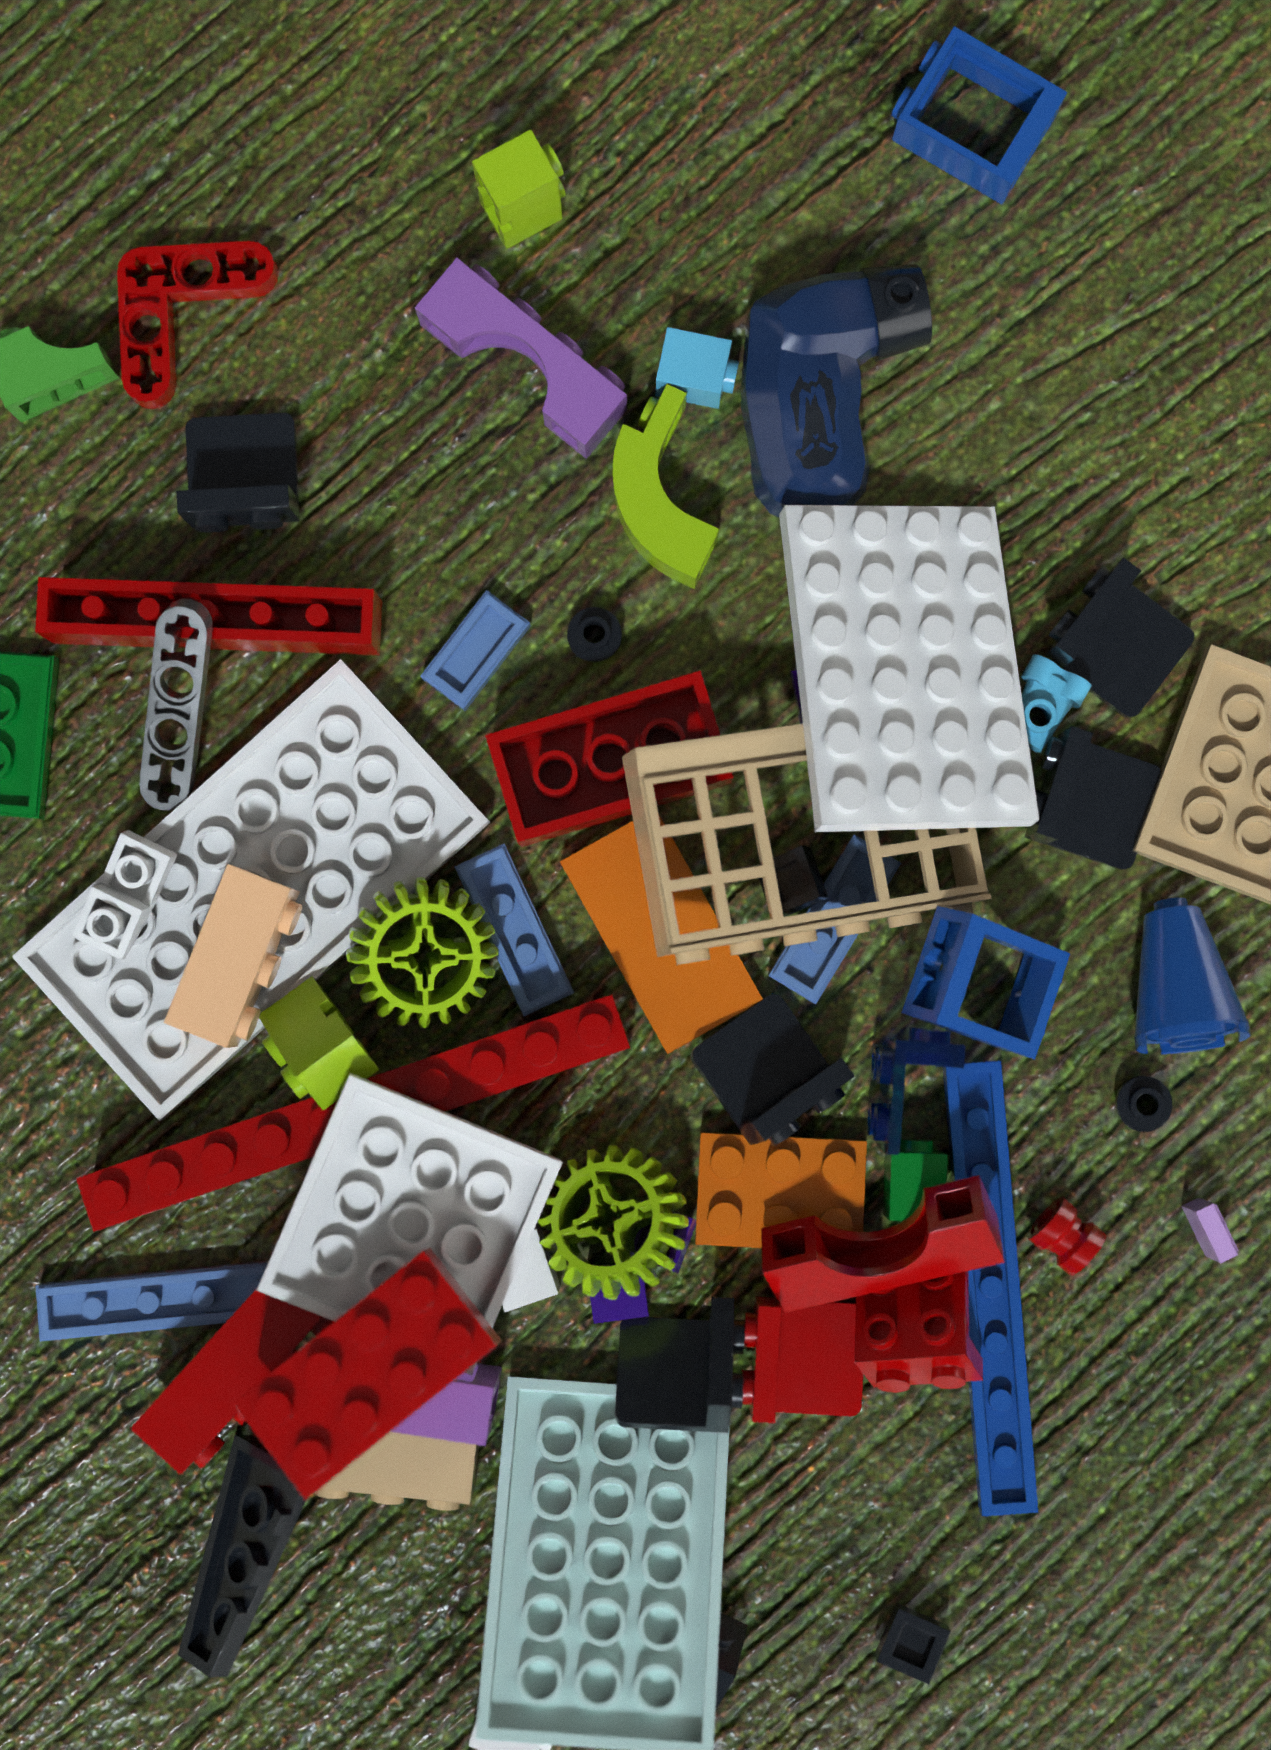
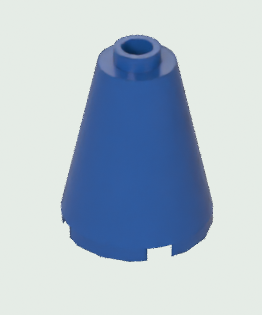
(1183, 984)

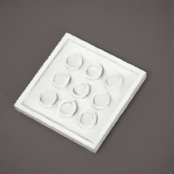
(402, 1182)

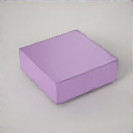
(1210, 1230)

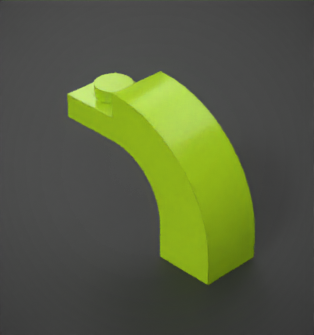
(655, 526)

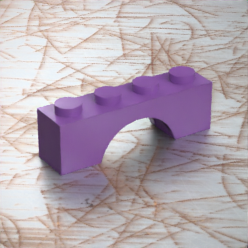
(472, 315)

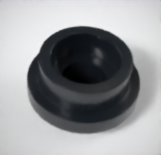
(594, 651)
(1126, 1103)

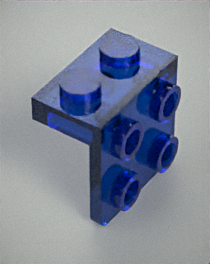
(888, 1067)

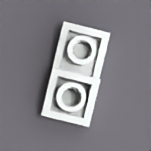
(125, 895)

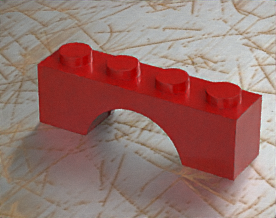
(820, 1264)

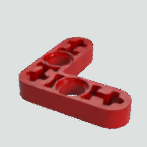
(158, 299)

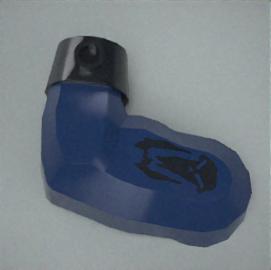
(806, 378)

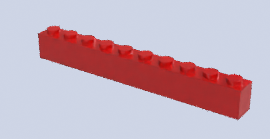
(297, 1129)

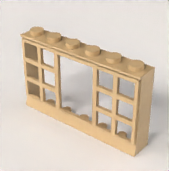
(747, 753)

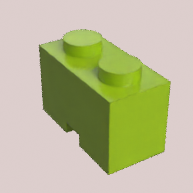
(520, 187)
(315, 1043)

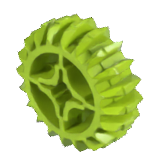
(425, 998)
(569, 1231)

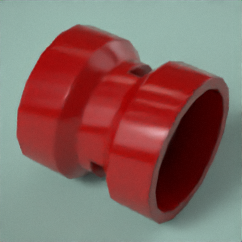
(1065, 1234)

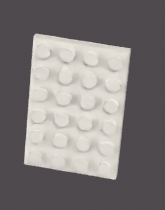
(906, 668)

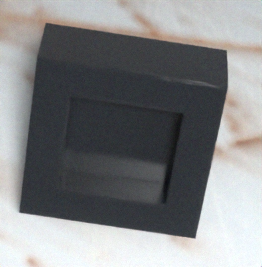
(797, 880)
(912, 1643)

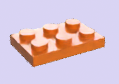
(767, 1185)

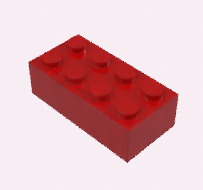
(570, 767)
(367, 1373)

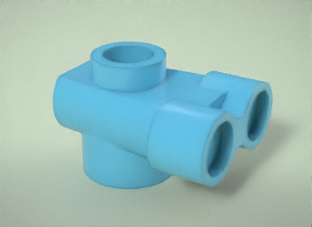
(1053, 693)

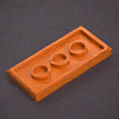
(675, 998)

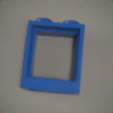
(996, 74)
(938, 994)

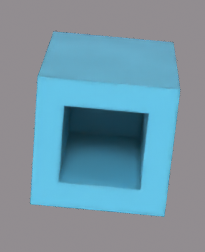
(697, 366)

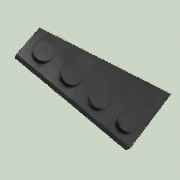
(242, 1551)

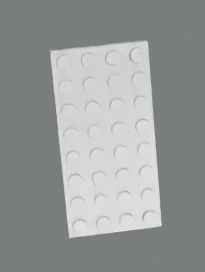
(315, 801)

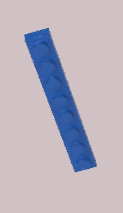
(995, 1311)

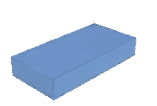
(475, 650)

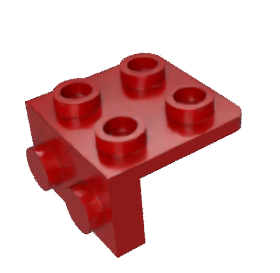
(917, 1336)
(801, 1360)

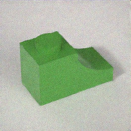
(45, 376)

